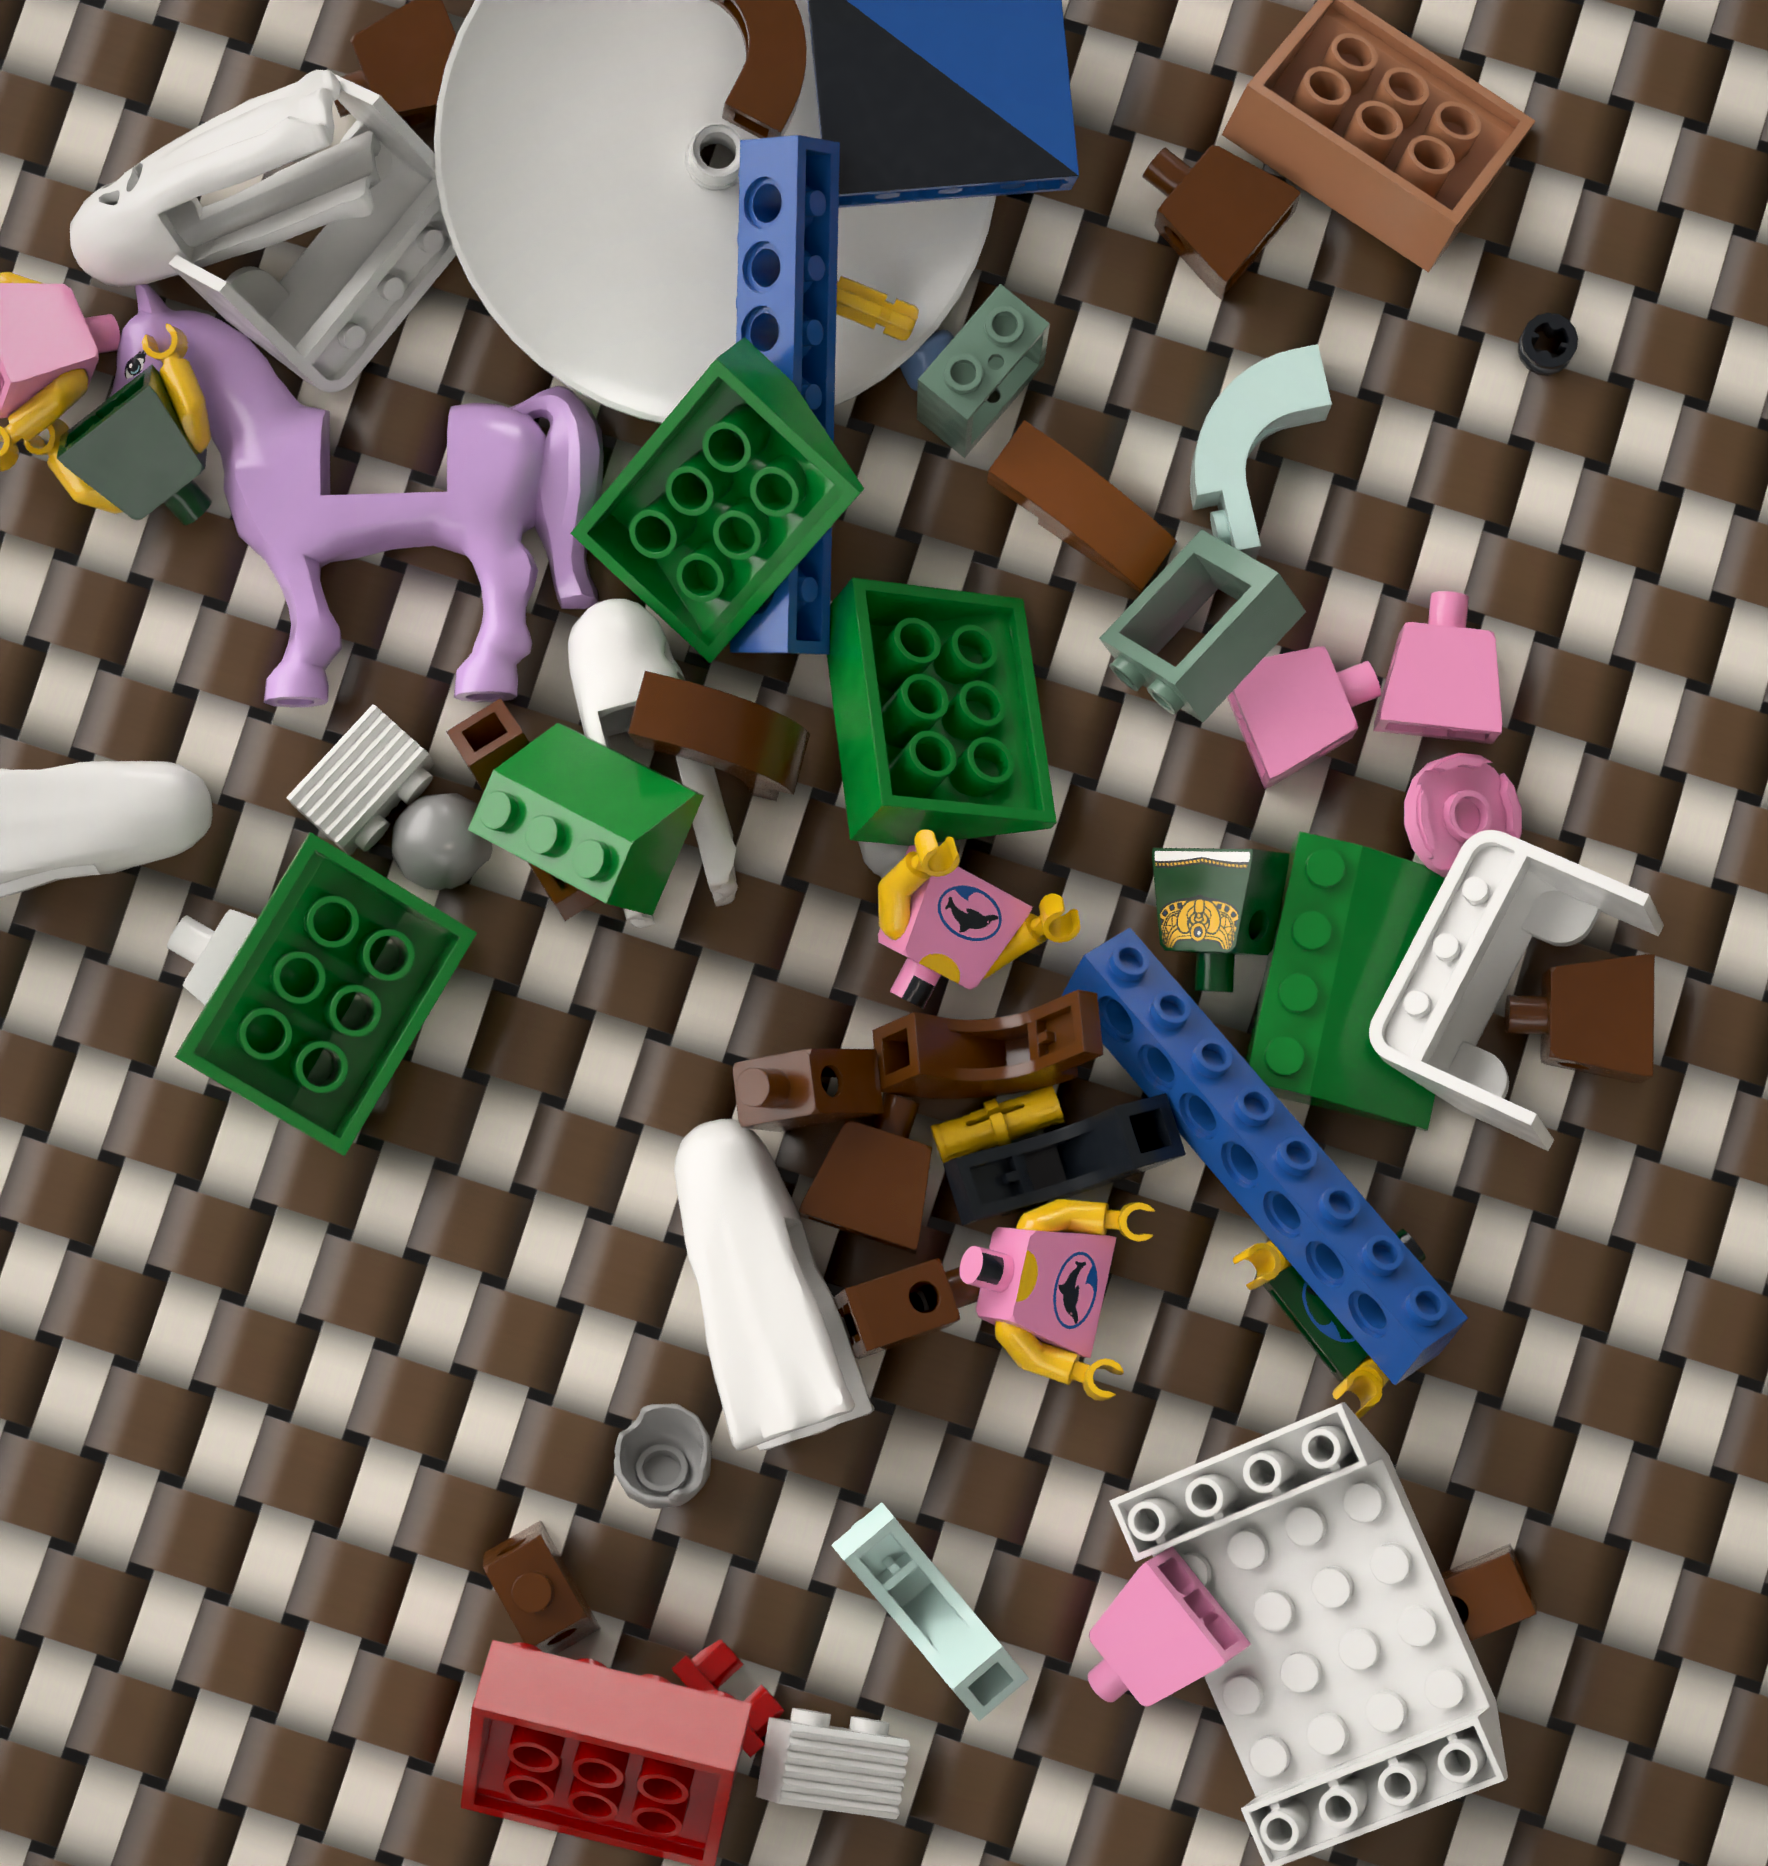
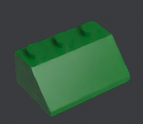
(588, 817)

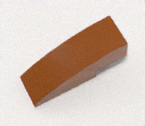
(1080, 506)

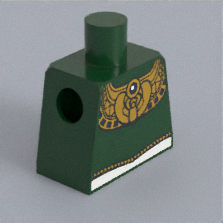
(1218, 906)

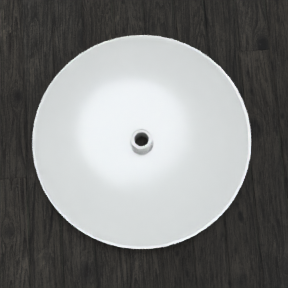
(604, 232)

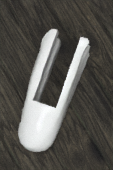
(153, 213)
(607, 663)
(96, 819)
(766, 1309)

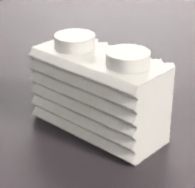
(363, 782)
(833, 1766)

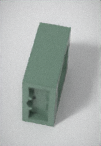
(992, 352)
(1227, 652)

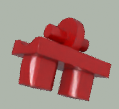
(712, 1669)

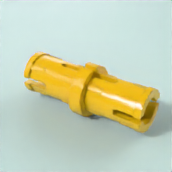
(997, 1123)

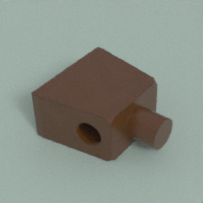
(405, 60)
(1219, 212)
(1593, 1017)
(788, 1093)
(874, 1179)
(881, 1312)
(1492, 1590)
(539, 1591)

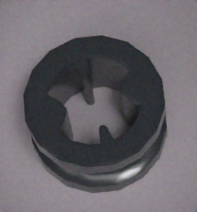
(1552, 326)

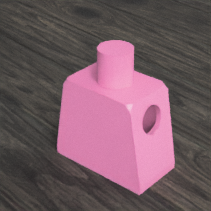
(1443, 678)
(1298, 709)
(1161, 1633)

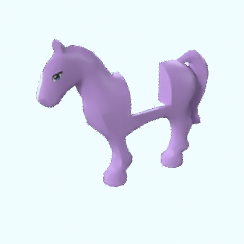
(278, 489)

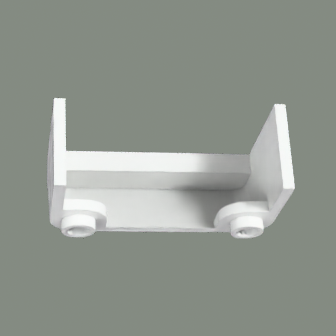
(356, 273)
(1466, 955)

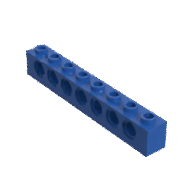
(790, 316)
(1267, 1159)

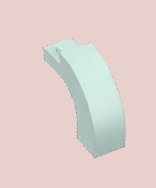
(1262, 400)
(930, 1611)

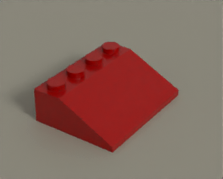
(603, 1753)

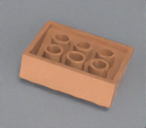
(1377, 128)

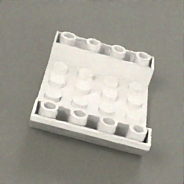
(1357, 1662)

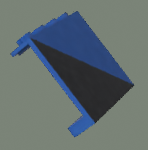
(944, 98)

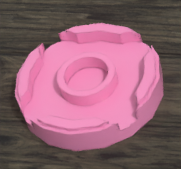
(1453, 802)

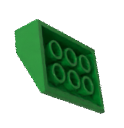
(721, 500)
(936, 714)
(1332, 958)
(326, 994)

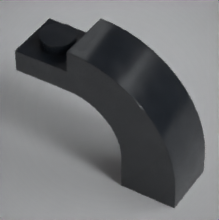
(1065, 1160)

